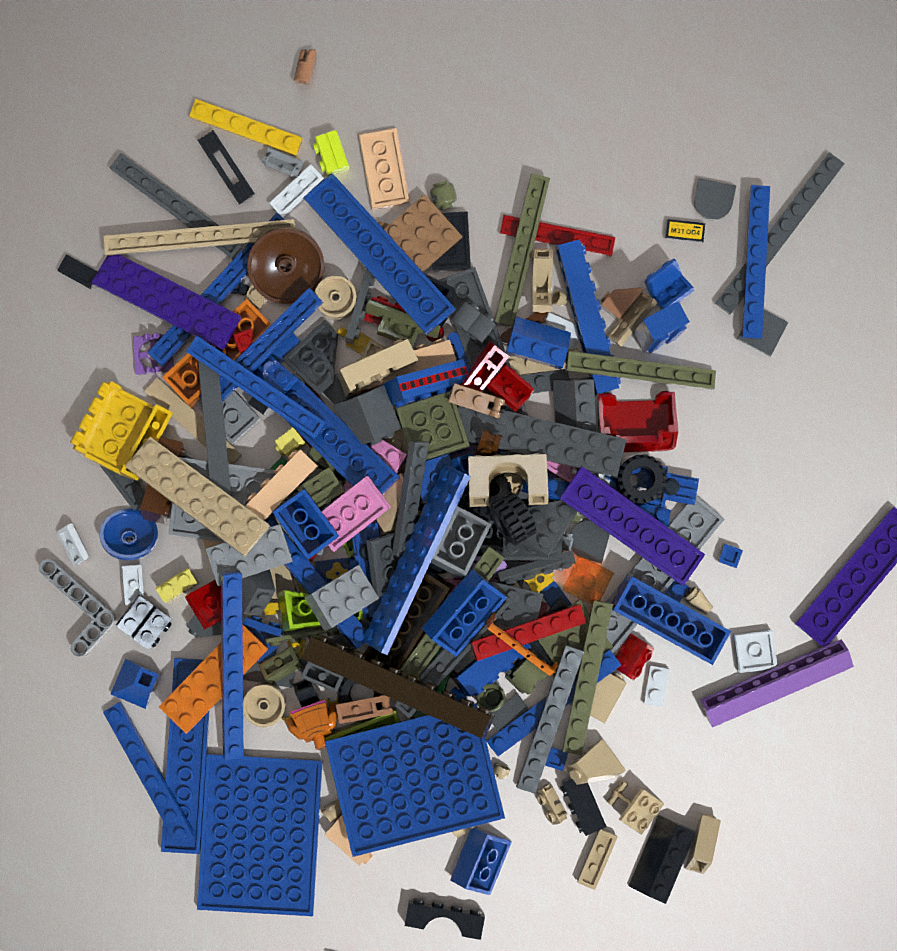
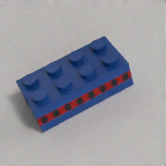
(425, 383)

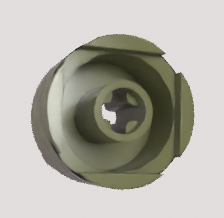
(525, 675)

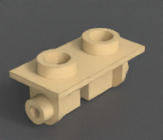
(554, 812)

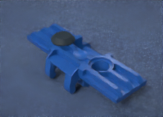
(677, 488)
(362, 559)

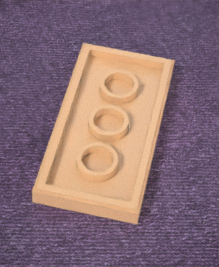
(384, 168)

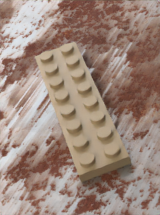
(197, 496)

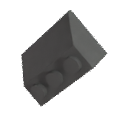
(575, 402)

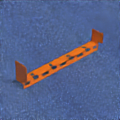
(519, 648)

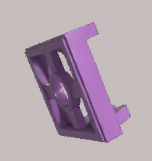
(140, 369)

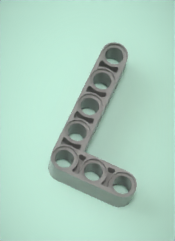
(82, 603)

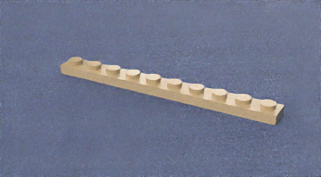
(190, 237)

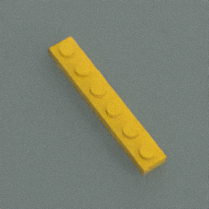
(245, 127)

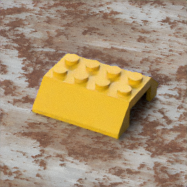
(118, 428)

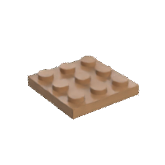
(423, 233)

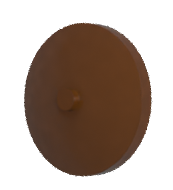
(285, 264)

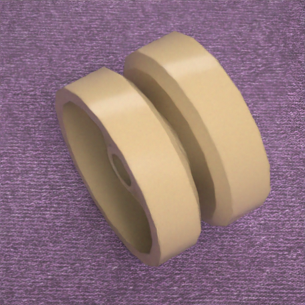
(344, 290)
(253, 709)

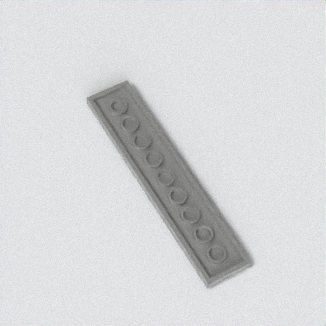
(693, 524)

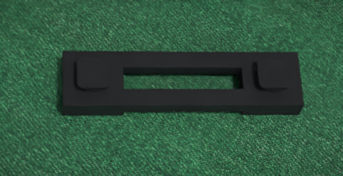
(211, 145)

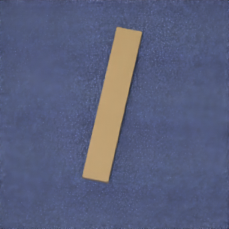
(185, 415)

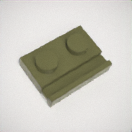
(322, 487)

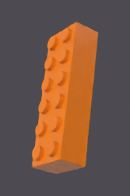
(185, 375)
(204, 685)

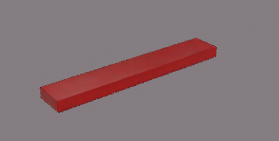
(559, 235)

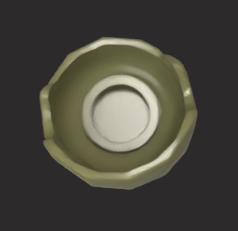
(492, 697)

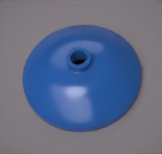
(126, 526)

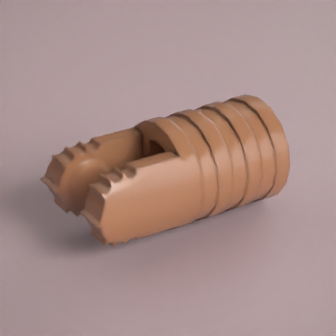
(305, 66)

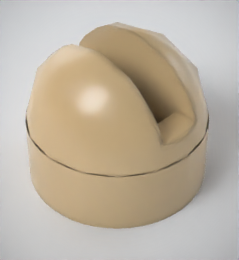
(559, 298)
(501, 771)

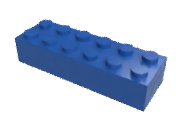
(661, 328)
(670, 619)

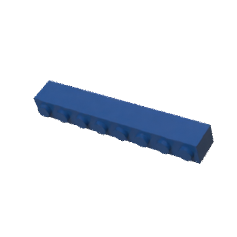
(585, 308)

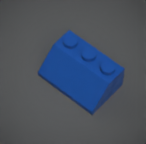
(538, 343)
(305, 524)
(480, 861)

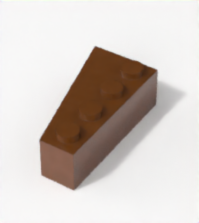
(154, 505)

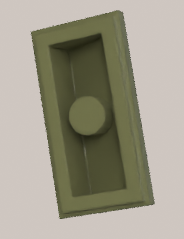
(280, 665)

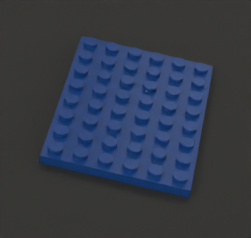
(412, 783)
(260, 835)

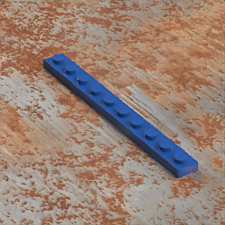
(216, 292)
(232, 665)

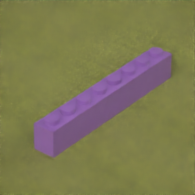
(777, 683)

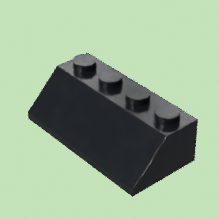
(662, 859)

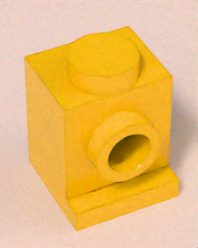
(535, 586)

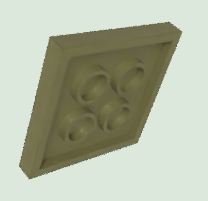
(434, 422)
(575, 636)

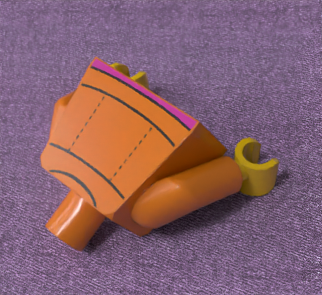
(313, 722)

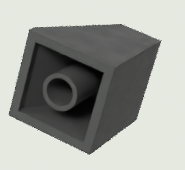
(369, 415)
(257, 592)

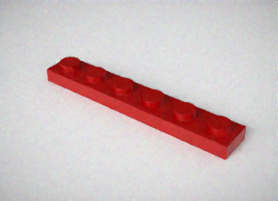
(529, 631)

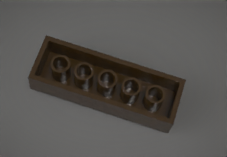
(426, 602)

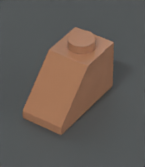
(619, 301)

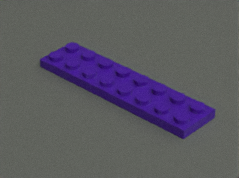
(166, 300)
(631, 526)
(852, 583)

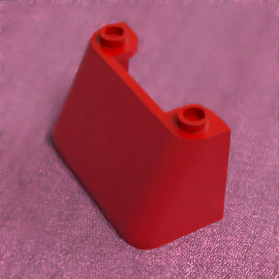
(643, 424)

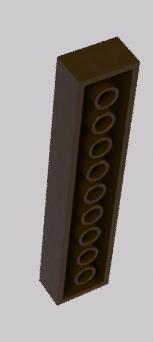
(398, 686)

